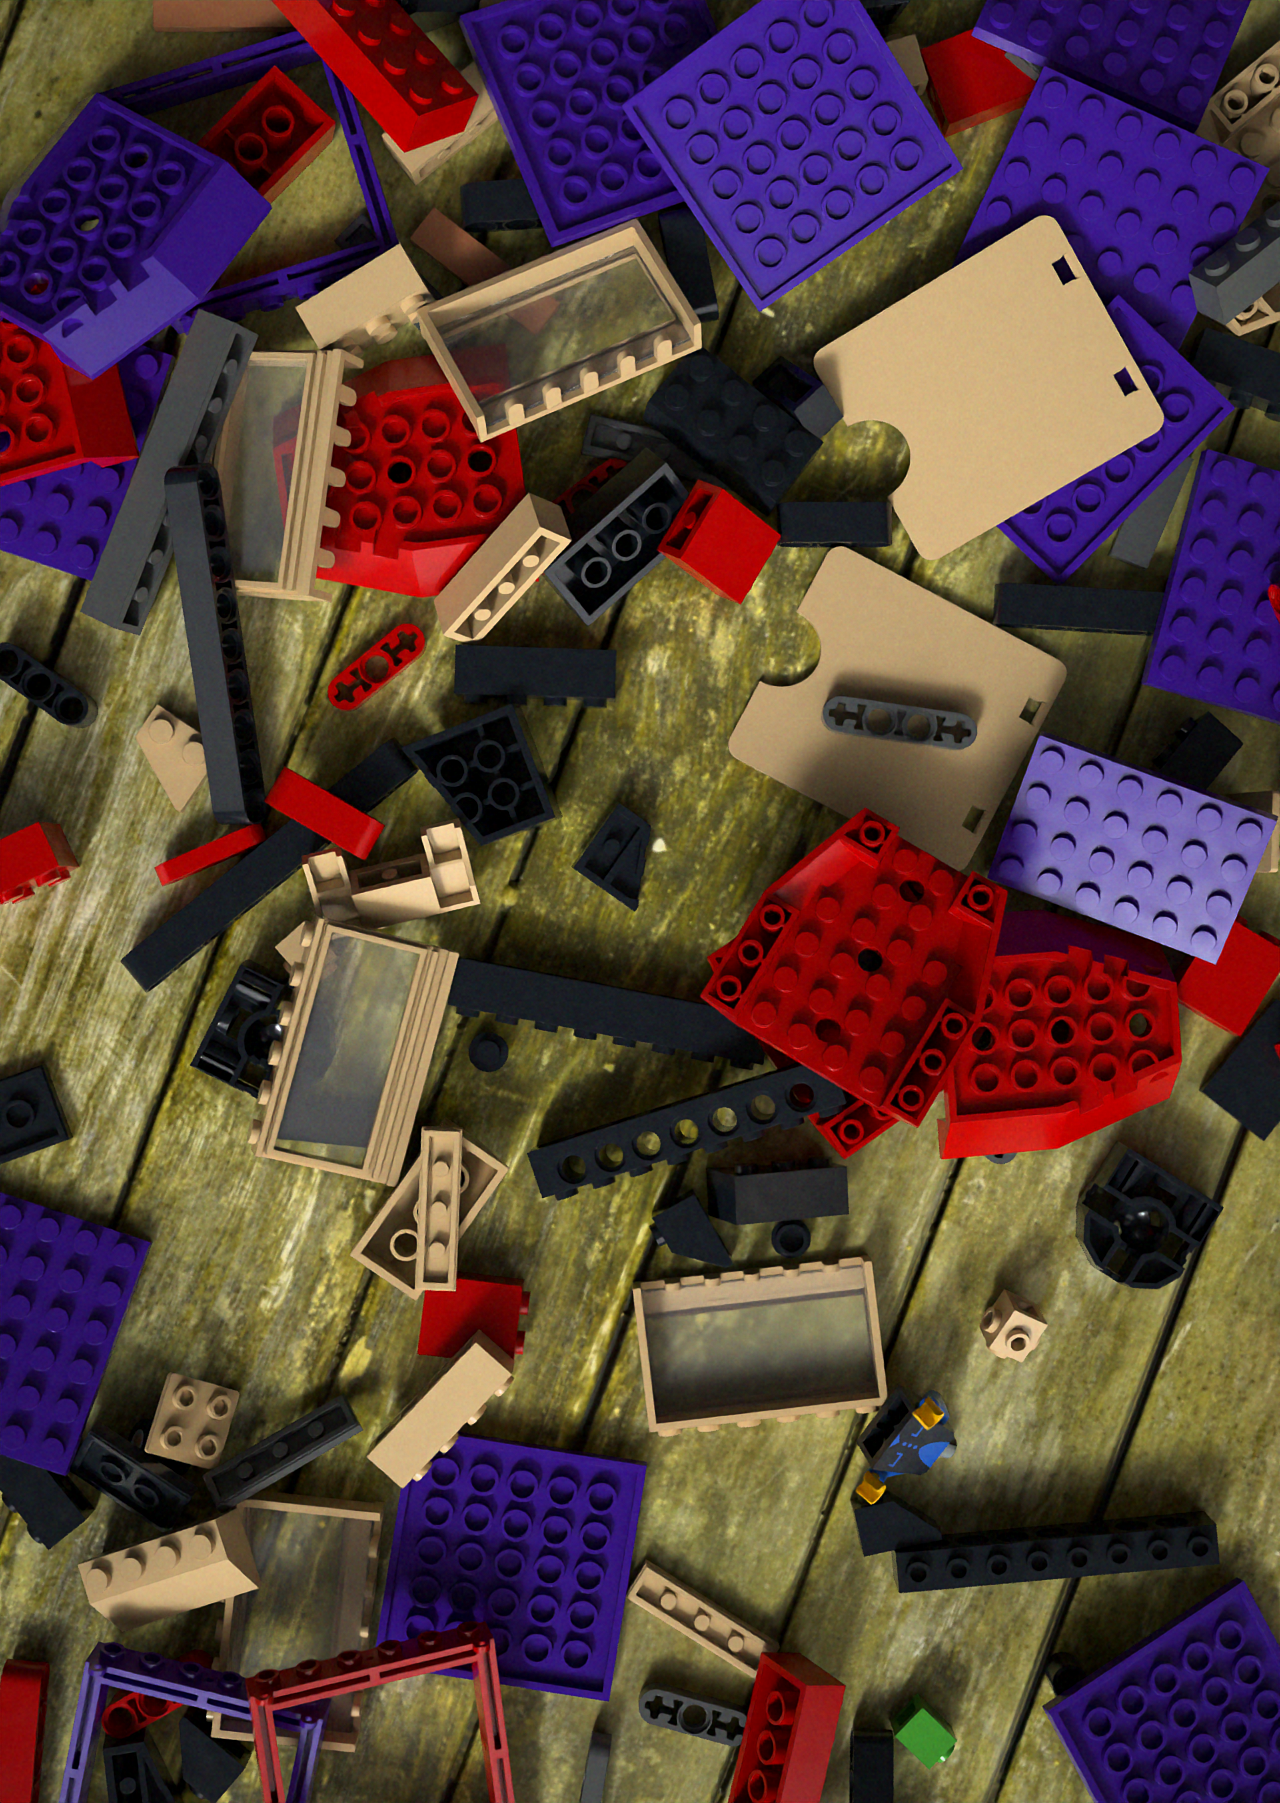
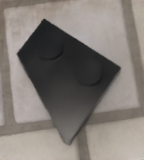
(617, 855)

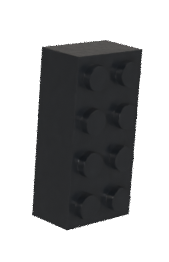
(731, 429)
(616, 536)

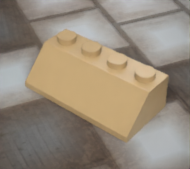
(390, 1239)
(171, 1572)

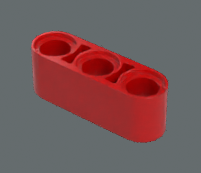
(324, 813)
(144, 1708)

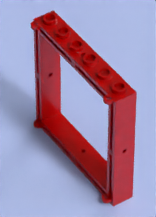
(381, 1665)

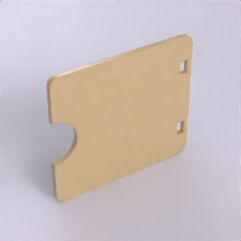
(993, 386)
(911, 649)

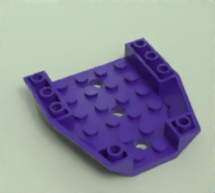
(157, 240)

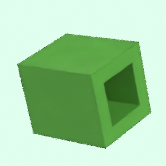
(924, 1732)

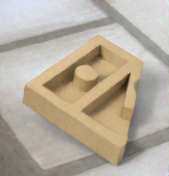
(174, 755)

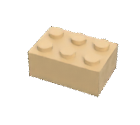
(367, 304)

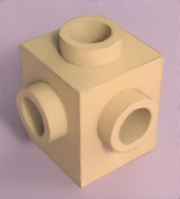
(1012, 1326)

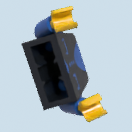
(904, 1439)

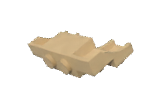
(397, 888)

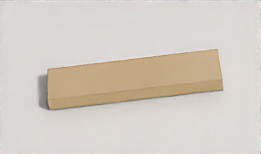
(438, 1208)
(699, 1618)

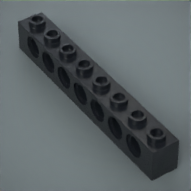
(557, 1178)
(1058, 1552)

